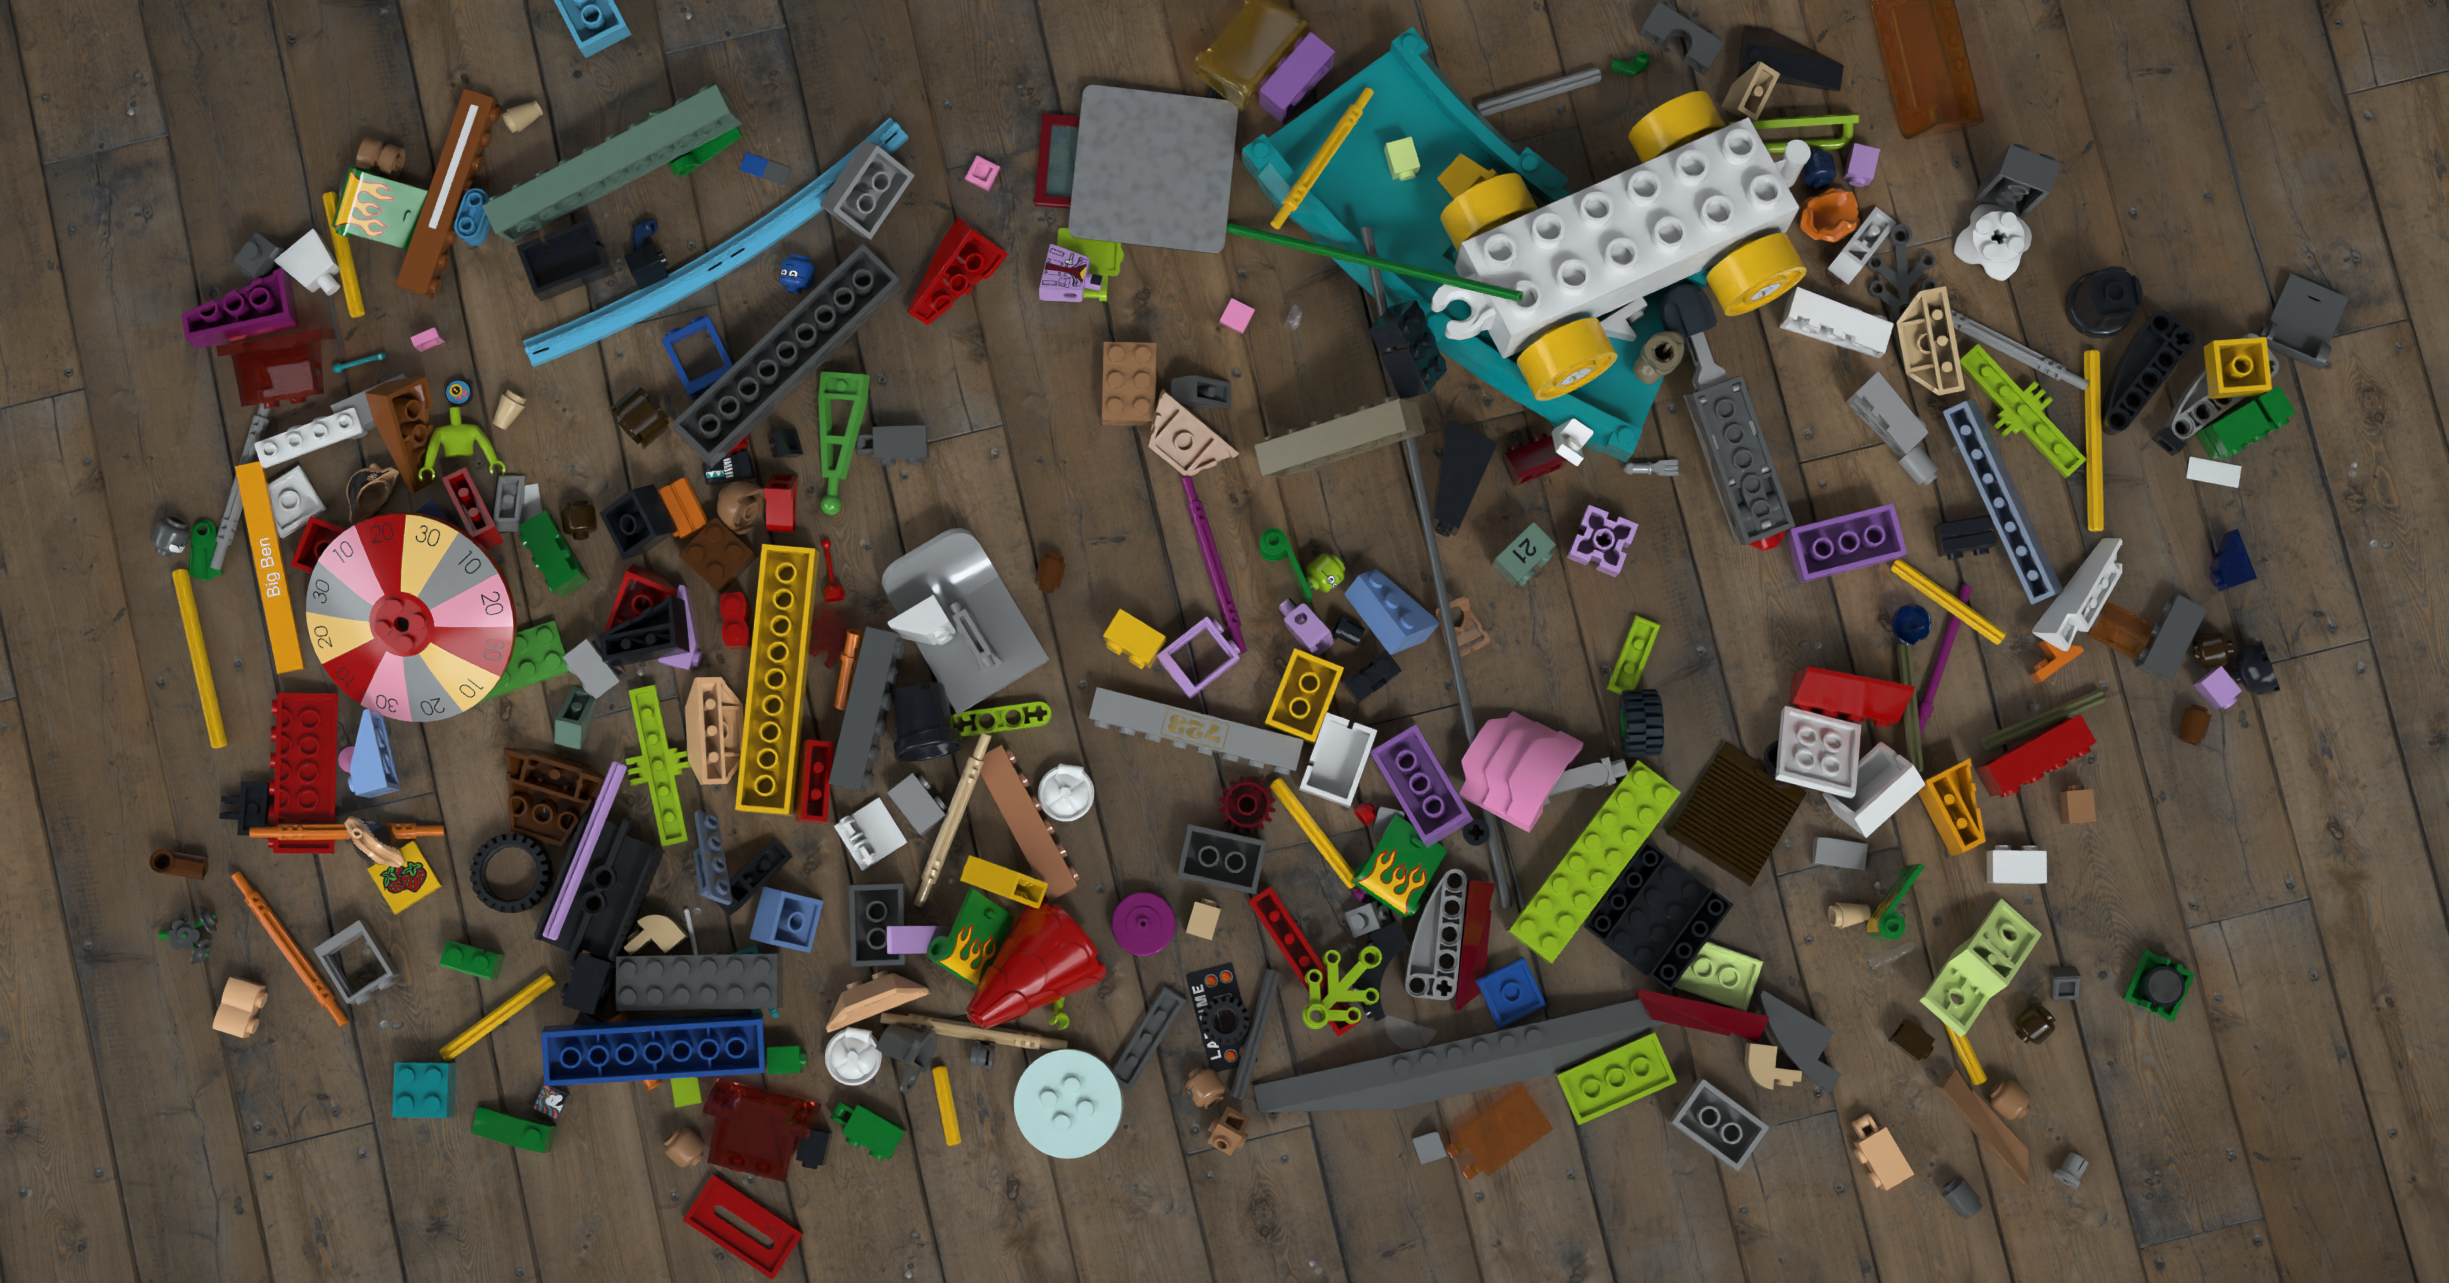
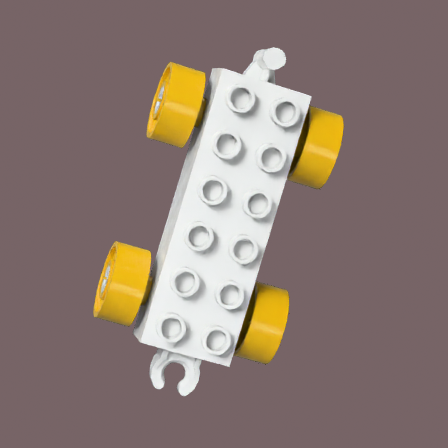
(1691, 204)

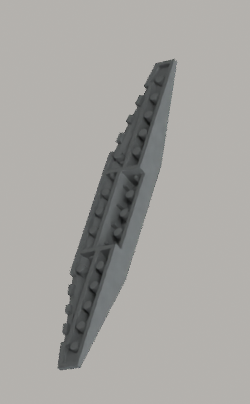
(1460, 1064)

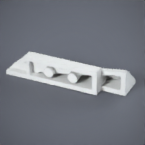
(2082, 596)

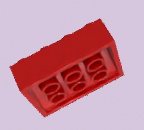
(1849, 696)

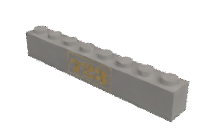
(1196, 730)

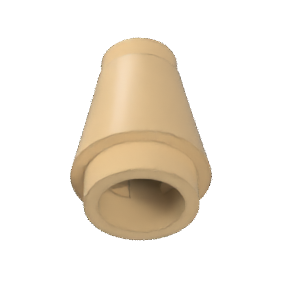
(521, 116)
(508, 408)
(1848, 914)

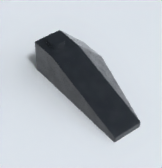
(1792, 60)

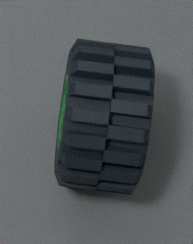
(1641, 722)

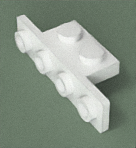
(308, 437)

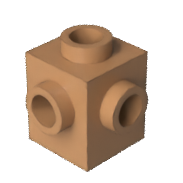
(1228, 1131)

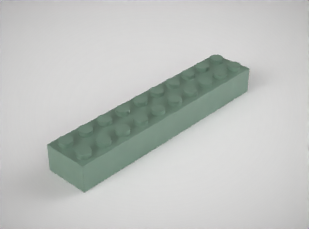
(612, 163)

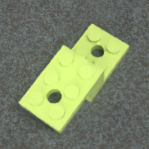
(1980, 967)

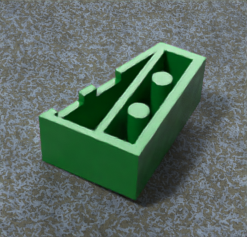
(552, 554)

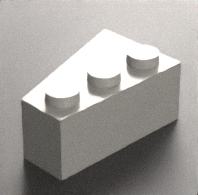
(1887, 415)

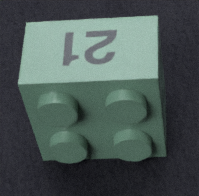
(1523, 554)

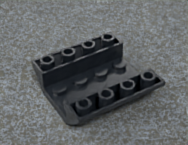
(1657, 916)

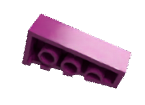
(252, 311)

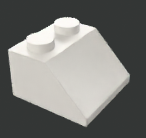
(924, 623)

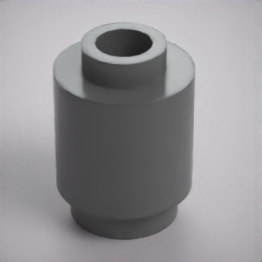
(1962, 1197)

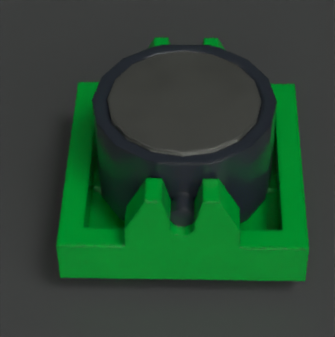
(2158, 986)

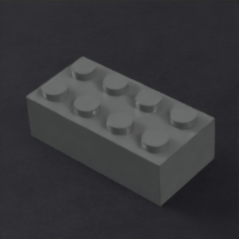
(2018, 180)

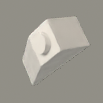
(1862, 245)

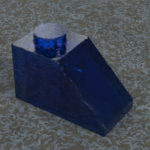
(2231, 563)

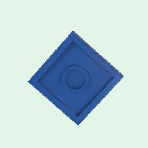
(1510, 992)

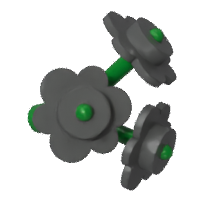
(185, 935)

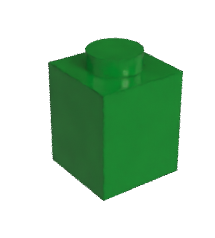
(786, 1059)

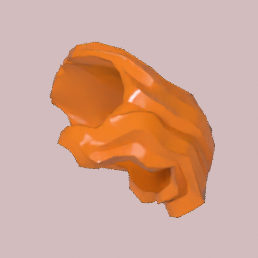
(1829, 215)

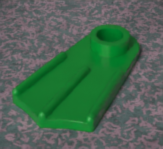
(202, 551)

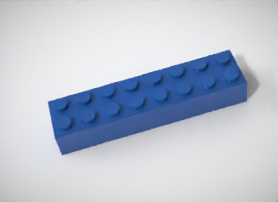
(653, 1049)

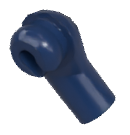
(643, 232)

